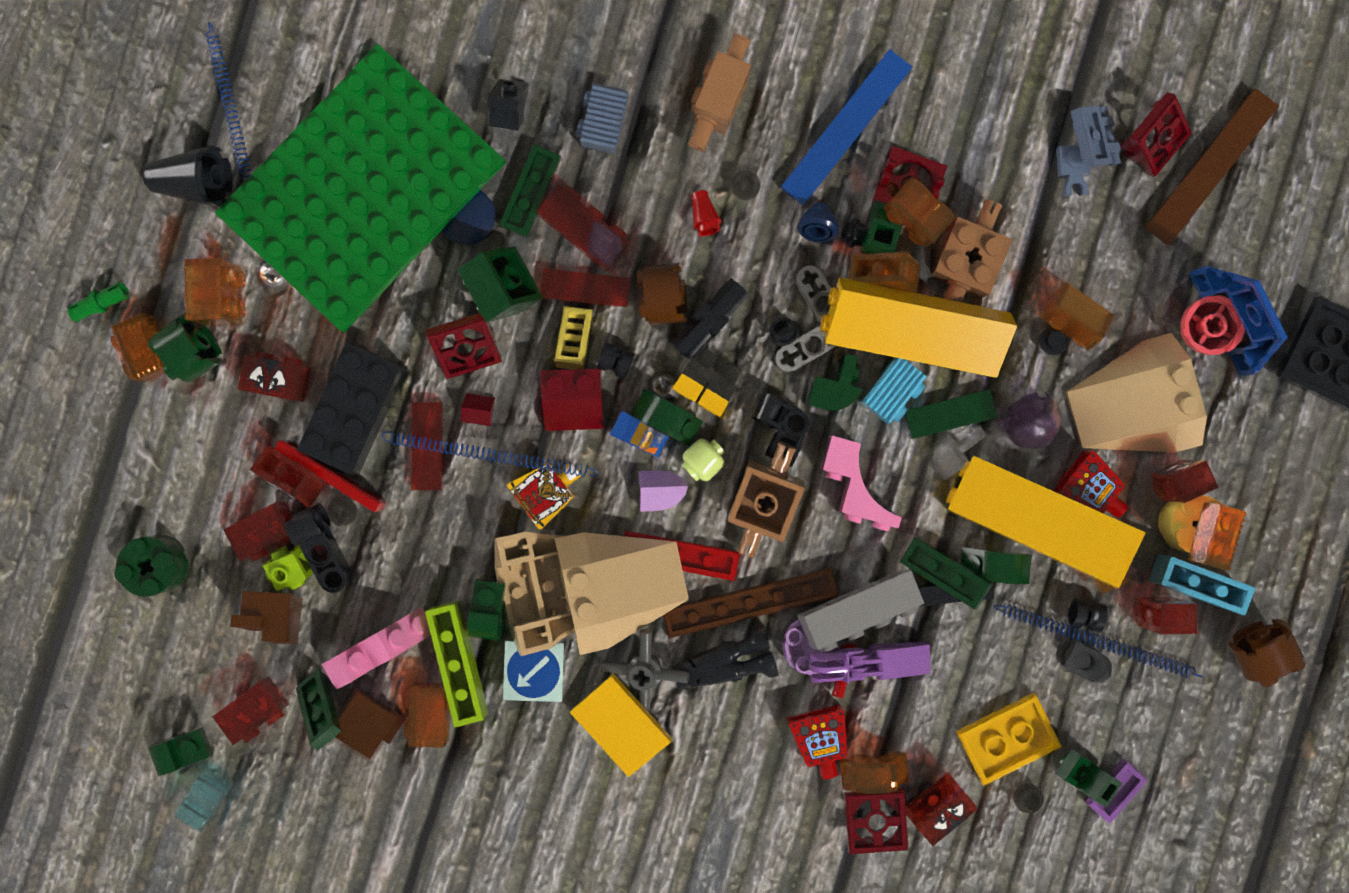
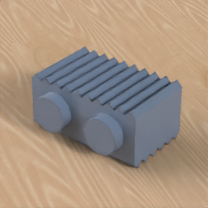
(603, 118)

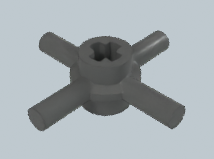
(645, 670)

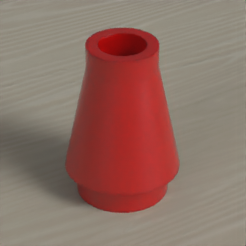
(705, 217)

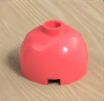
(1211, 326)

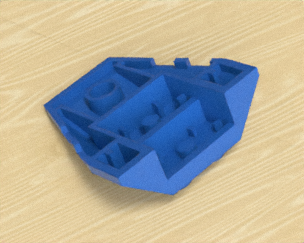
(1255, 311)

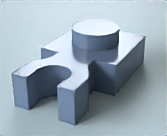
(1072, 167)

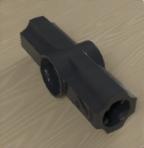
(710, 319)

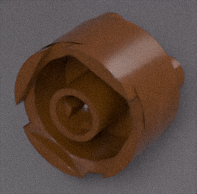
(663, 294)
(1267, 652)

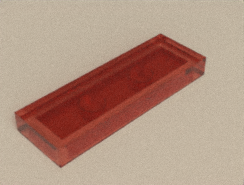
(585, 288)
(427, 464)

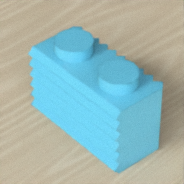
(893, 390)

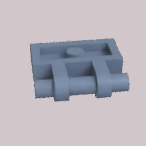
(1096, 136)

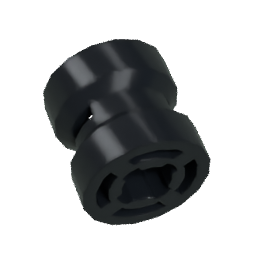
(609, 357)
(1088, 615)

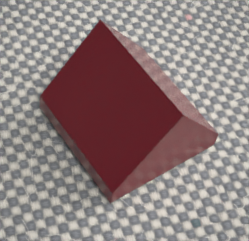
(477, 409)

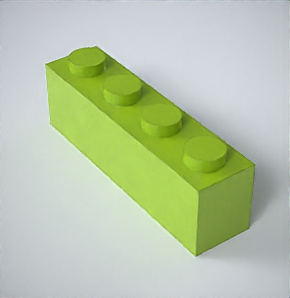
(457, 663)

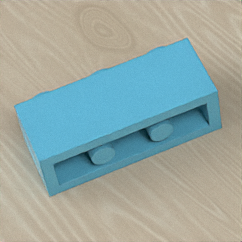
(1201, 584)

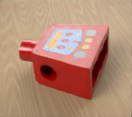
(1093, 485)
(821, 738)

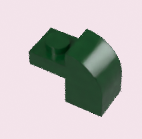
(880, 232)
(837, 394)
(666, 417)
(998, 565)
(487, 612)
(180, 751)
(1088, 778)

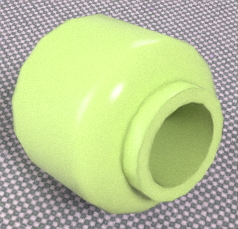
(703, 459)

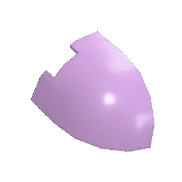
(660, 490)

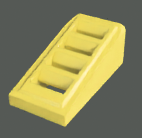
(568, 362)

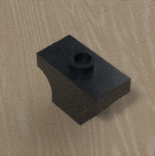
(507, 104)

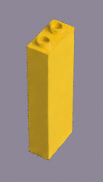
(917, 327)
(1045, 521)

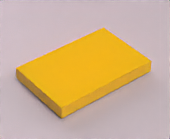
(621, 725)
(1008, 739)

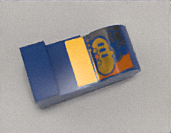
(639, 434)

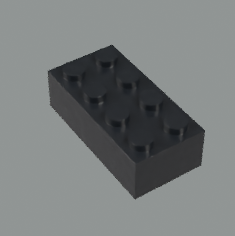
(352, 409)

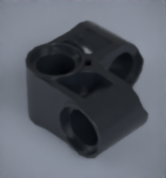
(775, 414)

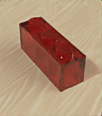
(574, 220)

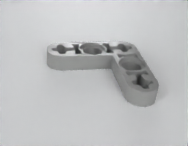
(805, 290)

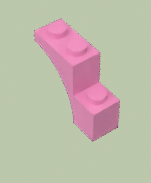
(841, 461)
(377, 649)

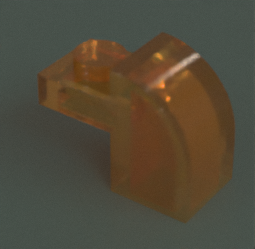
(874, 774)

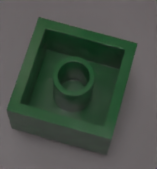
(499, 283)

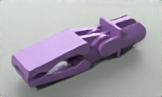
(880, 660)

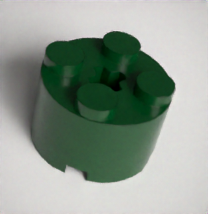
(185, 349)
(156, 551)

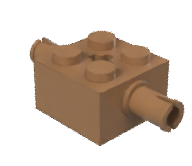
(721, 92)
(987, 250)
(776, 516)

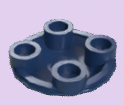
(473, 221)

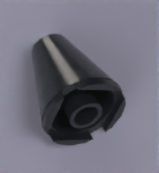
(192, 176)

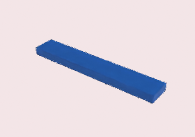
(846, 127)

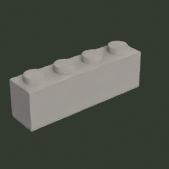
(861, 609)

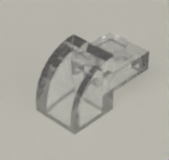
(948, 454)

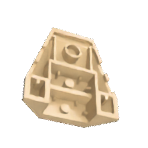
(1141, 401)
(618, 585)
(534, 592)

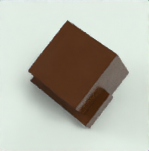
(271, 613)
(367, 725)

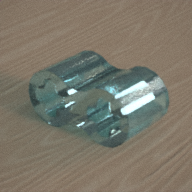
(202, 800)

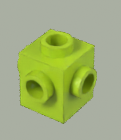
(287, 568)

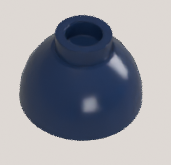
(818, 224)

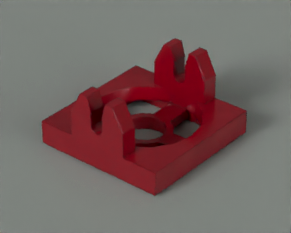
(1178, 131)
(899, 156)
(454, 368)
(879, 843)

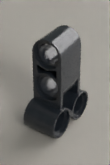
(312, 529)

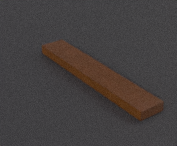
(1211, 166)
(751, 602)

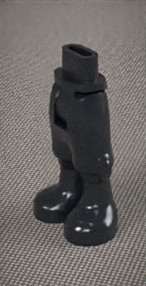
(721, 663)

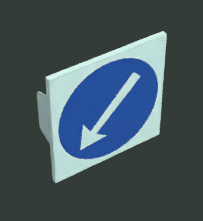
(533, 675)

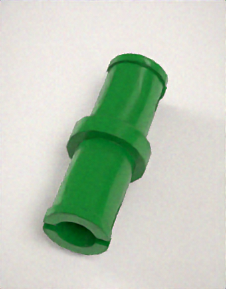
(98, 301)

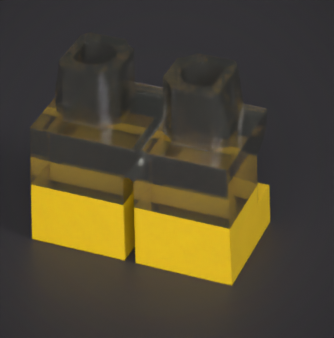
(696, 376)

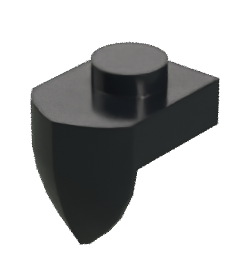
(1089, 664)

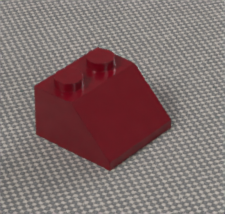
(572, 399)

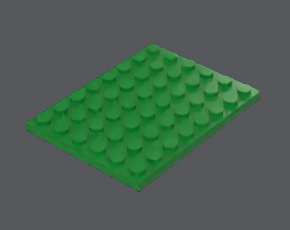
(360, 188)

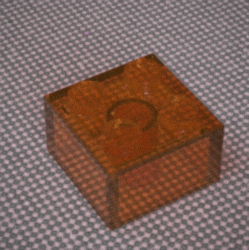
(214, 292)

